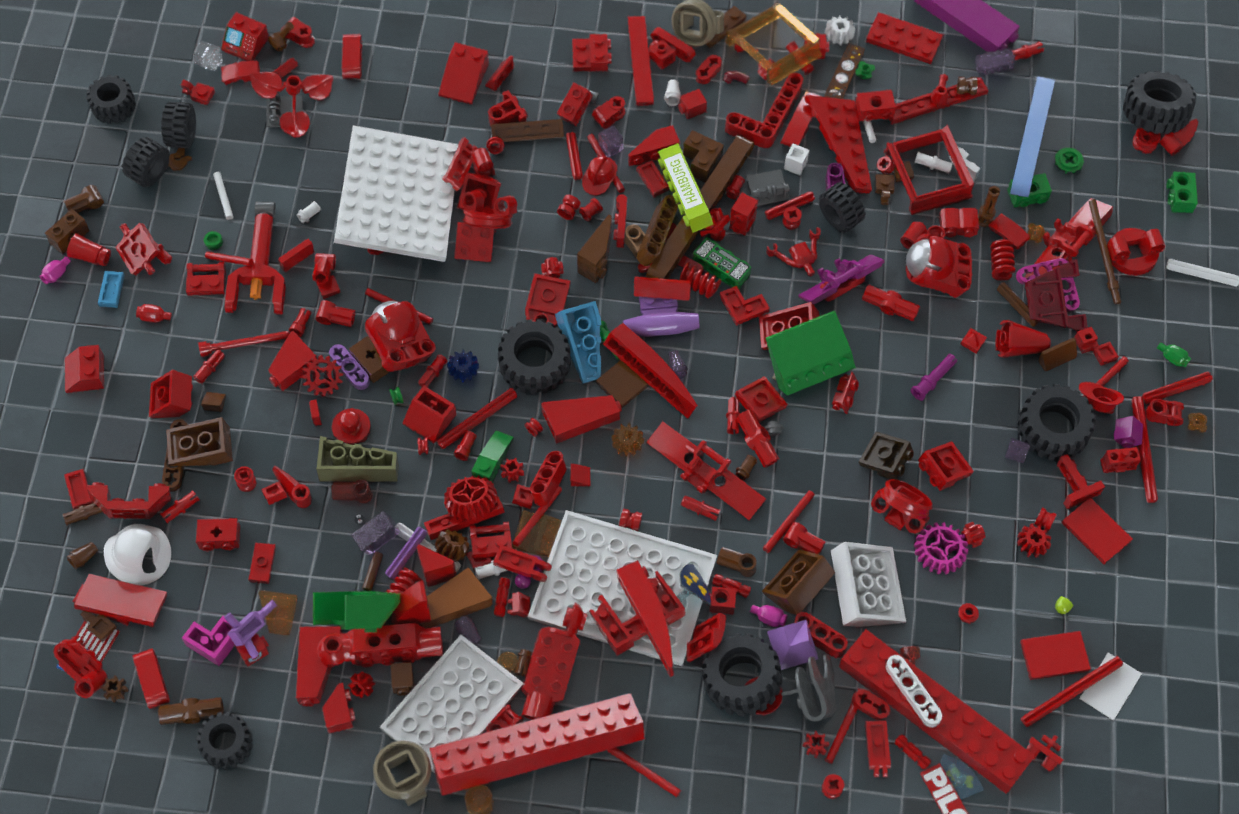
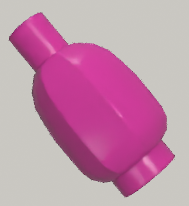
(54, 270)
(770, 615)

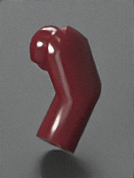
(730, 75)

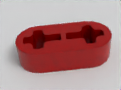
(706, 67)
(868, 708)

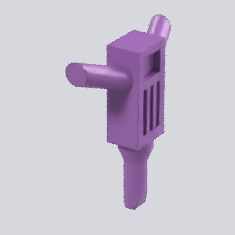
(247, 627)

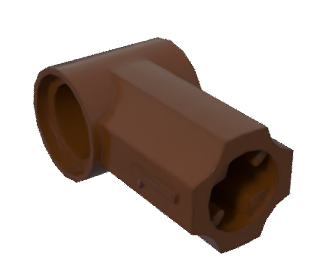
(88, 198)
(735, 561)

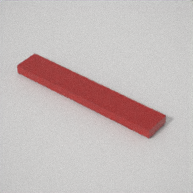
(640, 61)
(923, 104)

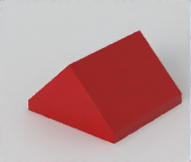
(435, 566)

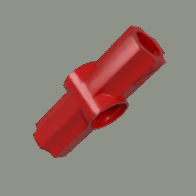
(890, 302)
(757, 438)

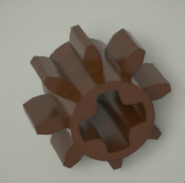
(110, 684)

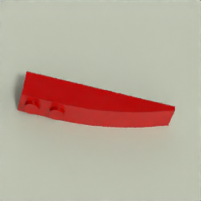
(650, 368)
(647, 608)

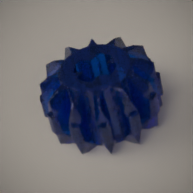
(457, 368)

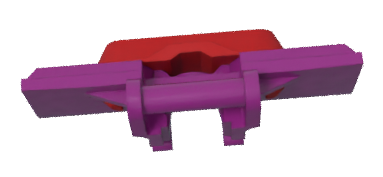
(848, 277)

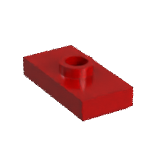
(262, 563)

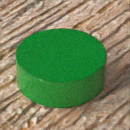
(213, 240)

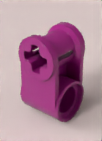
(833, 179)

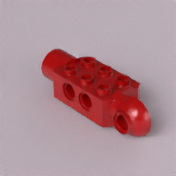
(386, 646)
(552, 665)

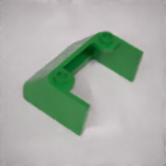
(354, 609)

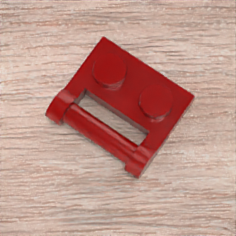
(205, 283)
(488, 546)

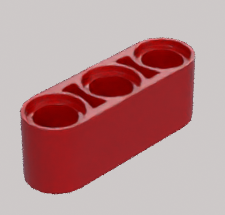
(352, 56)
(548, 478)
(830, 638)
(151, 678)

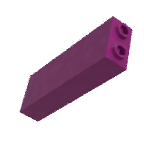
(975, 21)

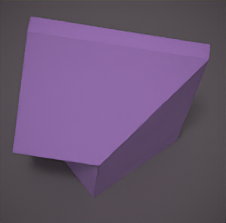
(793, 644)

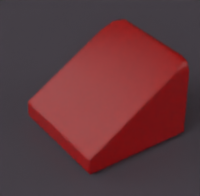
(580, 475)

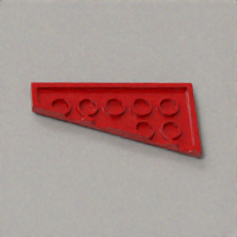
(843, 135)

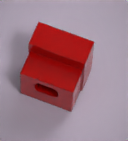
(1084, 344)

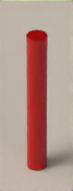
(229, 258)

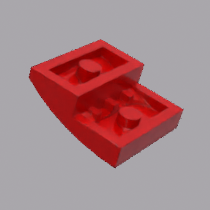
(706, 636)

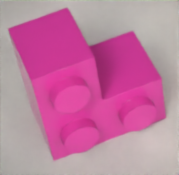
(211, 645)

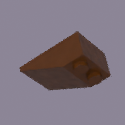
(594, 254)
(200, 444)

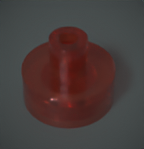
(910, 653)

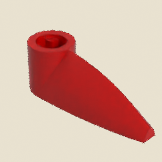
(1176, 141)
(293, 488)

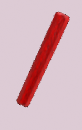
(1177, 387)

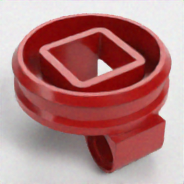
(488, 217)
(1150, 245)
(906, 500)

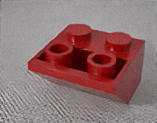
(429, 414)

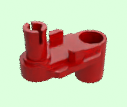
(81, 666)

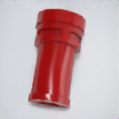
(299, 324)
(463, 450)

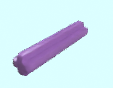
(406, 552)

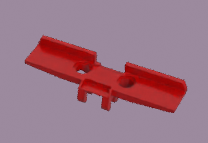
(1072, 235)
(701, 475)

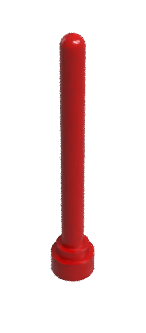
(207, 348)

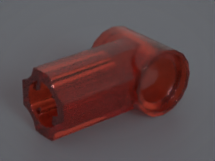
(351, 490)

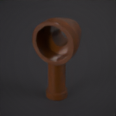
(278, 39)

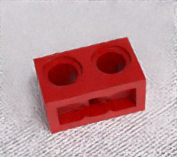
(574, 104)
(743, 214)

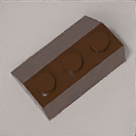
(799, 581)

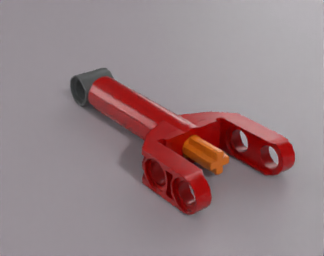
(260, 272)

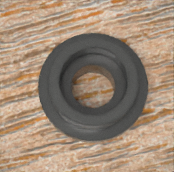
(774, 428)

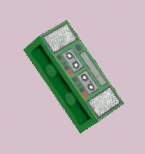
(722, 263)

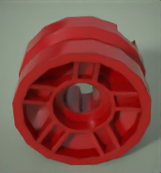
(1145, 141)

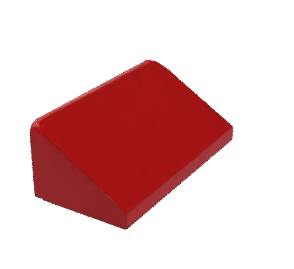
(501, 73)

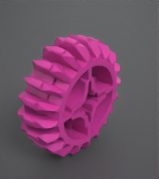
(954, 543)

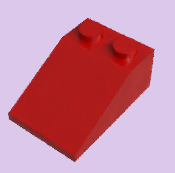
(463, 73)
(785, 319)

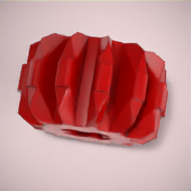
(1034, 540)

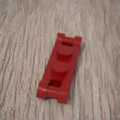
(460, 164)

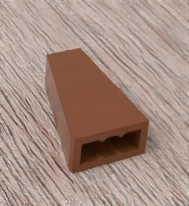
(456, 599)

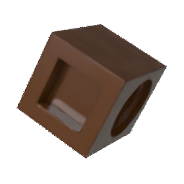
(402, 678)

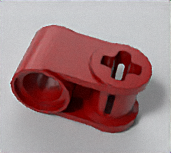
(300, 34)
(609, 112)
(482, 162)
(1168, 412)
(505, 718)

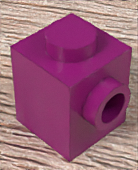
(1128, 432)

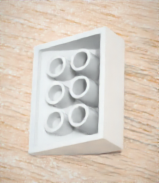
(867, 585)

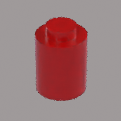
(913, 232)

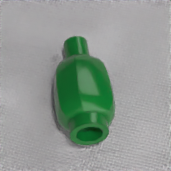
(1174, 354)

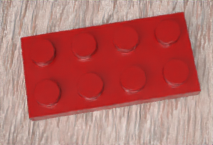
(904, 38)

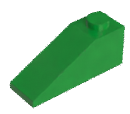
(492, 456)

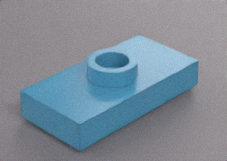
(111, 289)

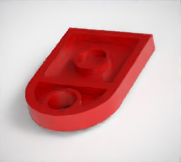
(546, 298)

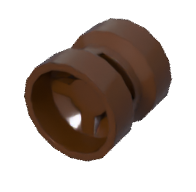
(967, 85)

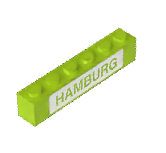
(685, 188)

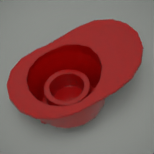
(599, 175)
(1100, 397)

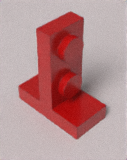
(1077, 483)

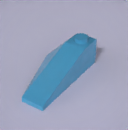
(582, 330)

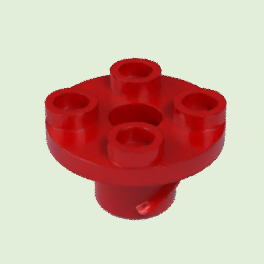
(351, 426)

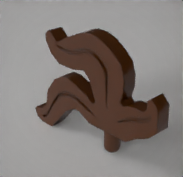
(179, 165)

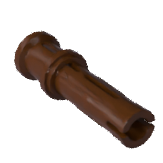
(989, 206)

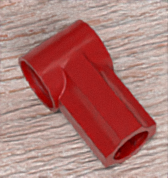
(324, 265)
(330, 313)
(799, 537)

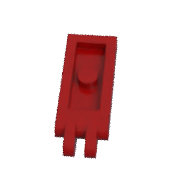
(878, 747)

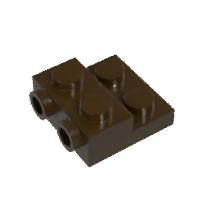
(887, 455)

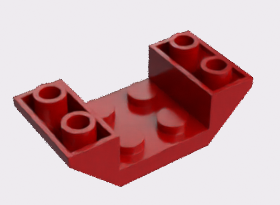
(158, 497)

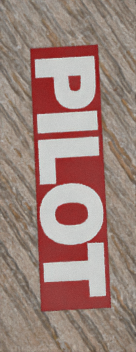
(943, 790)

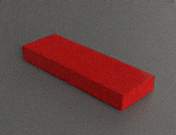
(662, 288)

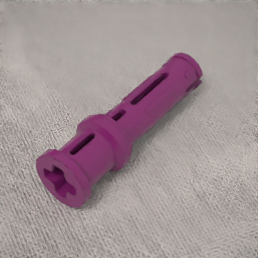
(929, 381)

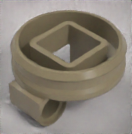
(710, 22)
(395, 754)

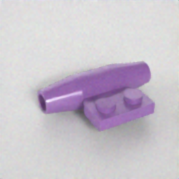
(661, 318)

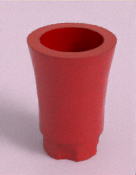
(88, 251)

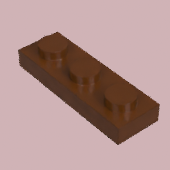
(732, 19)

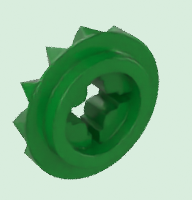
(1067, 154)

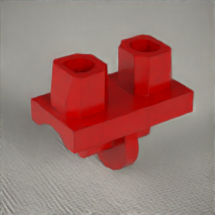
(719, 220)
(1052, 759)

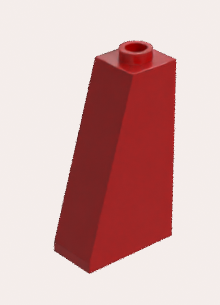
(579, 416)
(312, 672)

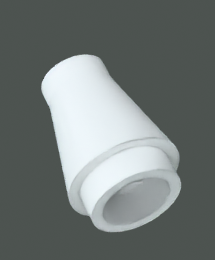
(672, 93)

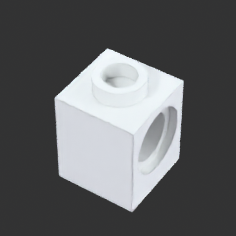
(796, 159)

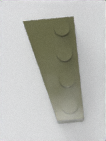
(353, 462)

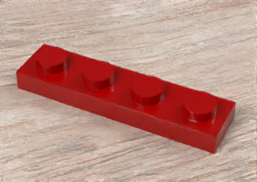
(447, 521)

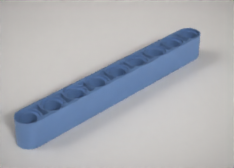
(1032, 137)

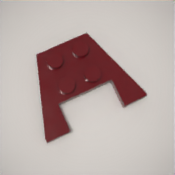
(1047, 298)

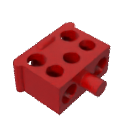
(1120, 460)

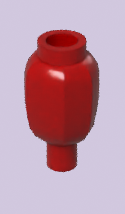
(152, 313)

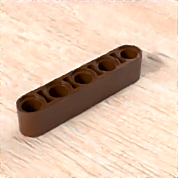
(657, 231)

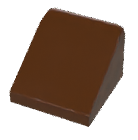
(213, 401)

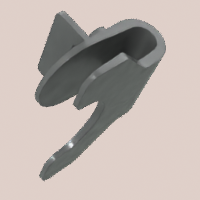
(823, 686)

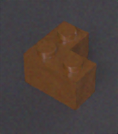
(705, 154)

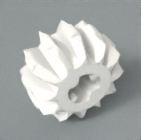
(840, 30)

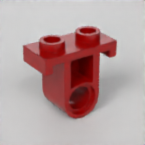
(507, 111)

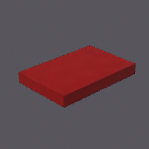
(1097, 530)
(1055, 655)

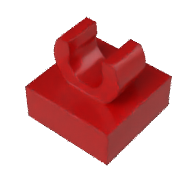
(520, 605)

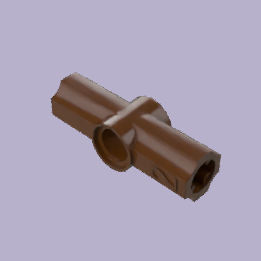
(190, 710)

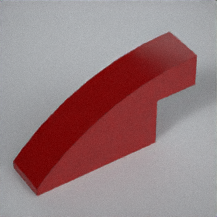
(412, 606)

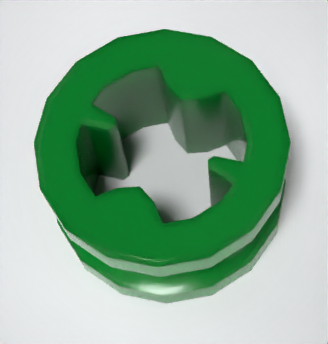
(396, 396)

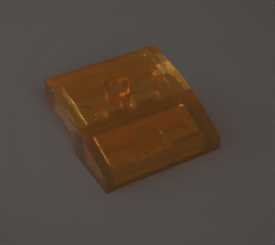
(541, 537)

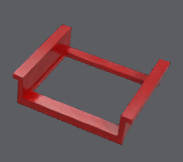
(940, 197)

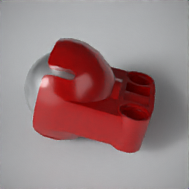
(940, 264)
(399, 335)

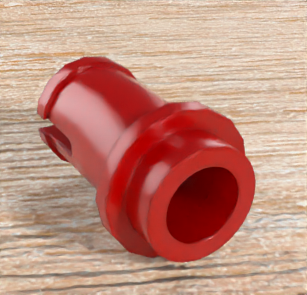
(733, 190)

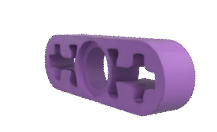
(350, 375)

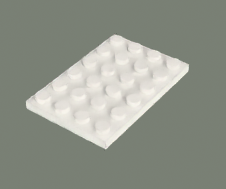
(453, 699)

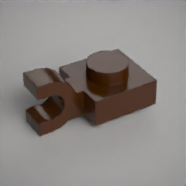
(885, 185)
(99, 626)

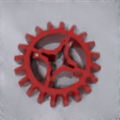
(470, 498)

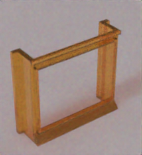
(789, 63)

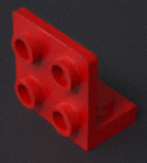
(474, 243)

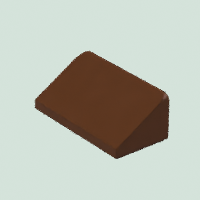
(1058, 354)

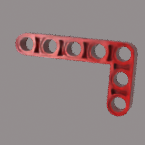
(765, 133)

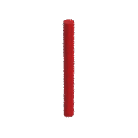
(616, 181)
(382, 298)
(1112, 372)
(534, 519)
(788, 521)
(842, 732)
(645, 771)

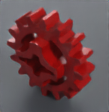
(315, 370)

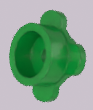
(864, 70)

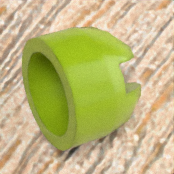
(1063, 605)

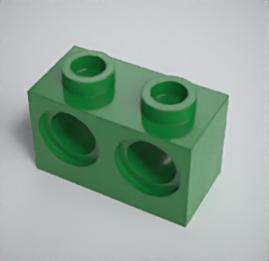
(1182, 192)

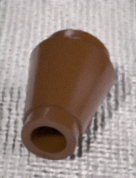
(82, 555)

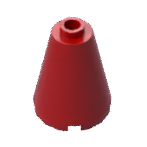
(1019, 340)

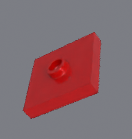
(761, 399)

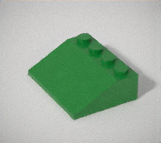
(809, 353)

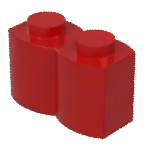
(959, 221)

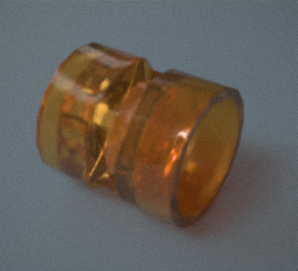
(479, 800)

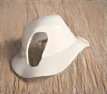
(127, 549)

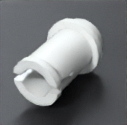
(305, 214)

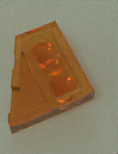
(281, 617)

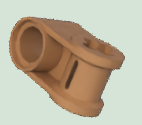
(634, 242)

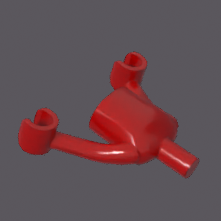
(800, 253)

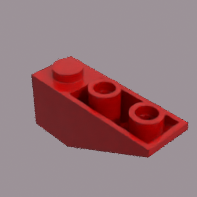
(649, 148)

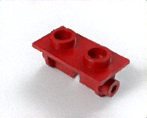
(847, 386)

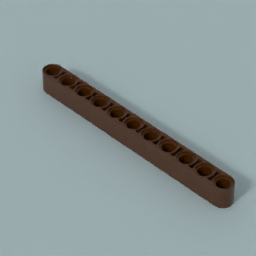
(712, 193)

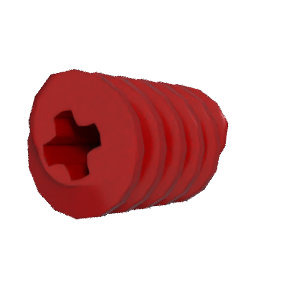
(1002, 259)
(699, 281)
(404, 581)

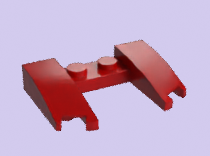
(623, 635)

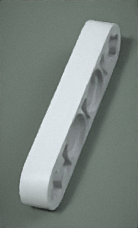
(916, 689)

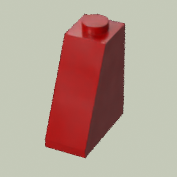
(289, 362)

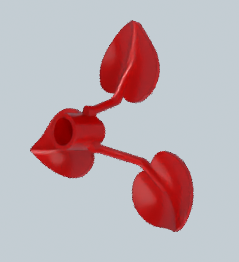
(317, 86)

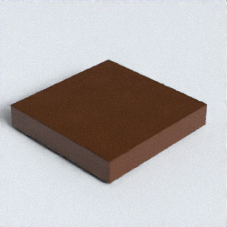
(622, 383)

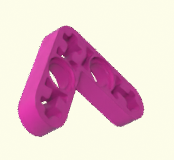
(1049, 265)

